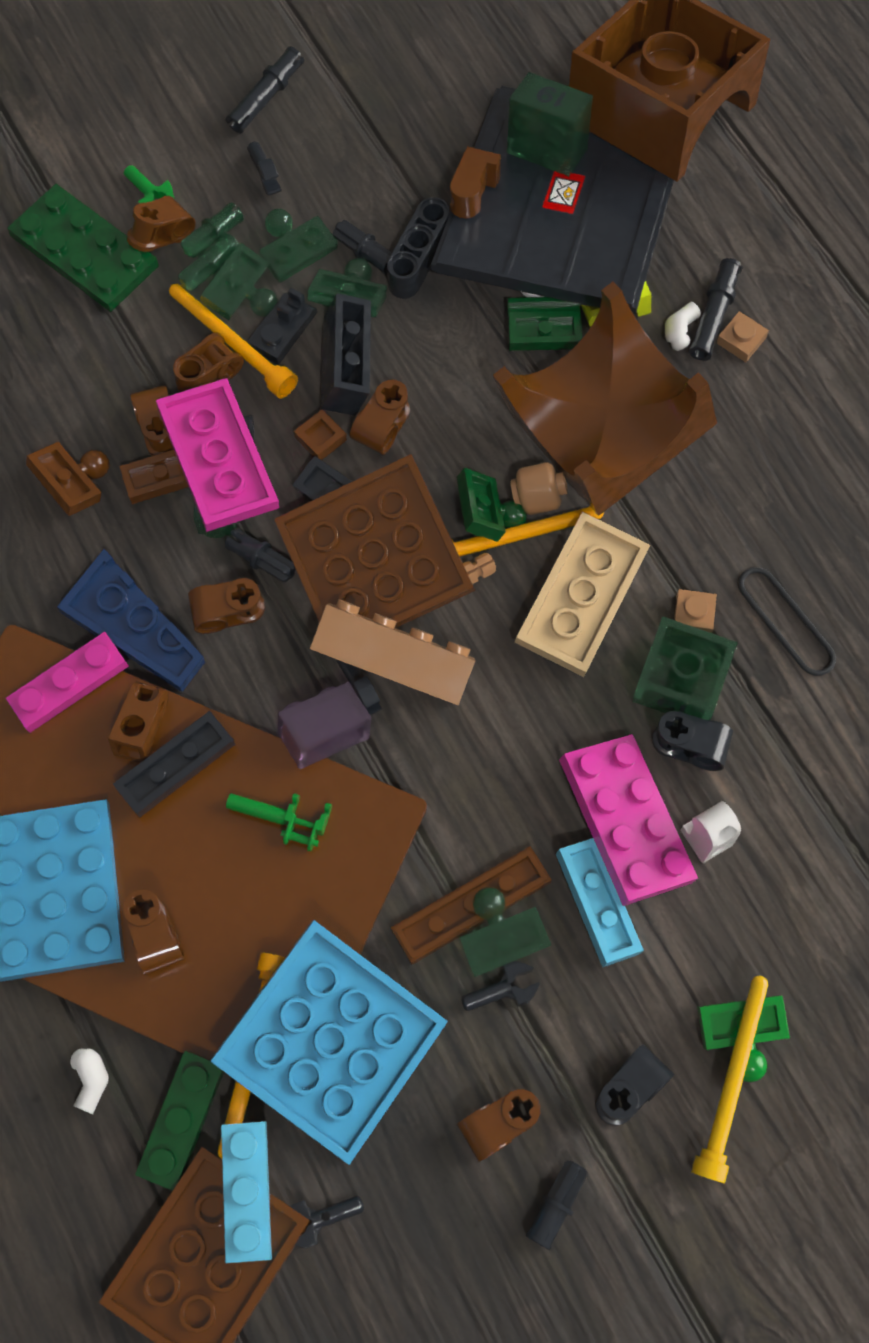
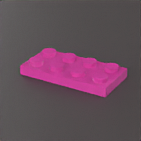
(217, 454)
(628, 819)

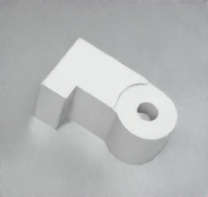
(712, 831)

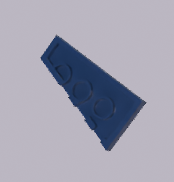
(112, 603)

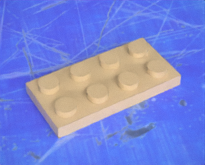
(582, 594)

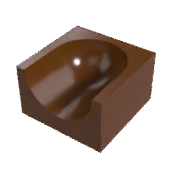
(663, 75)

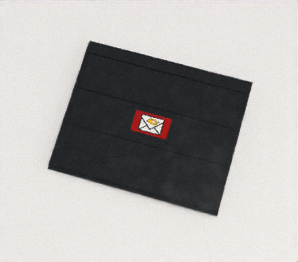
(558, 230)

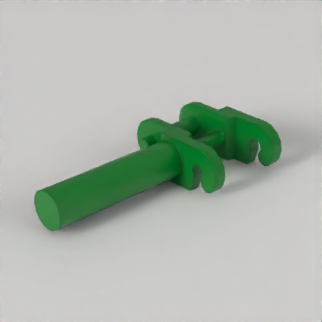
(282, 816)

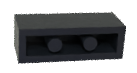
(346, 355)

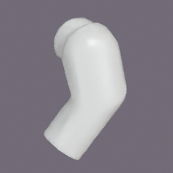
(677, 325)
(93, 1076)

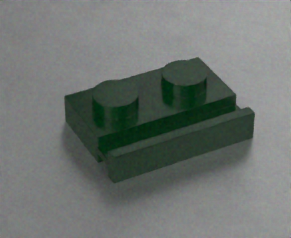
(543, 324)

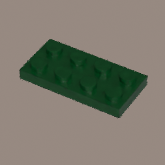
(82, 247)

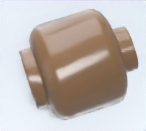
(539, 488)

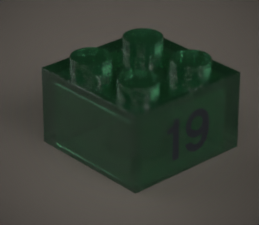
(549, 123)
(684, 670)

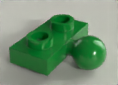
(721, 1023)

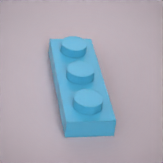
(599, 903)
(246, 1192)

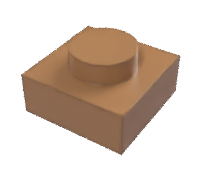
(742, 336)
(696, 609)

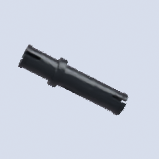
(274, 79)
(719, 296)

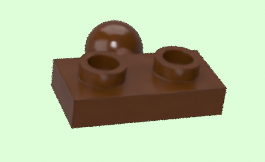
(67, 480)

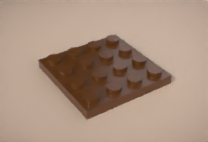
(376, 547)

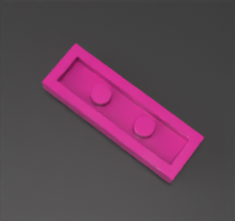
(67, 682)

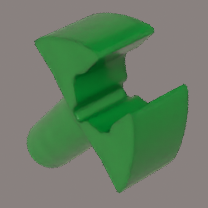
(146, 187)

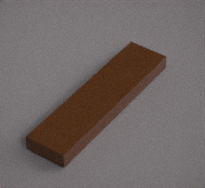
(454, 913)

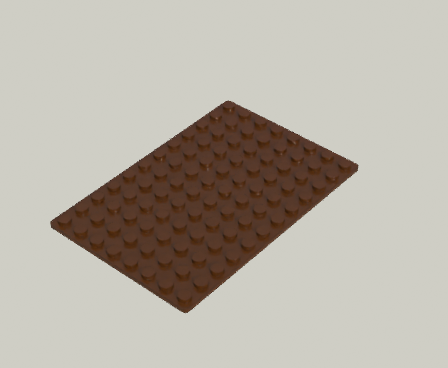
(215, 870)

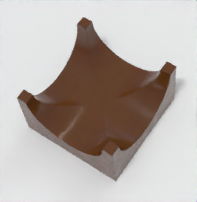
(609, 406)

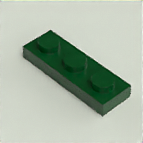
(180, 1121)

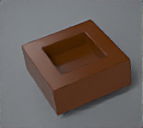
(320, 435)

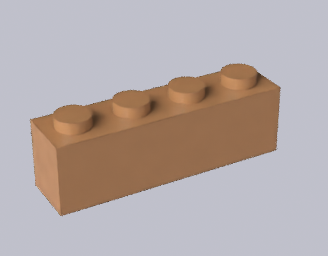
(393, 653)

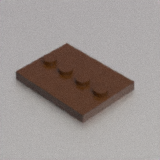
(178, 1274)

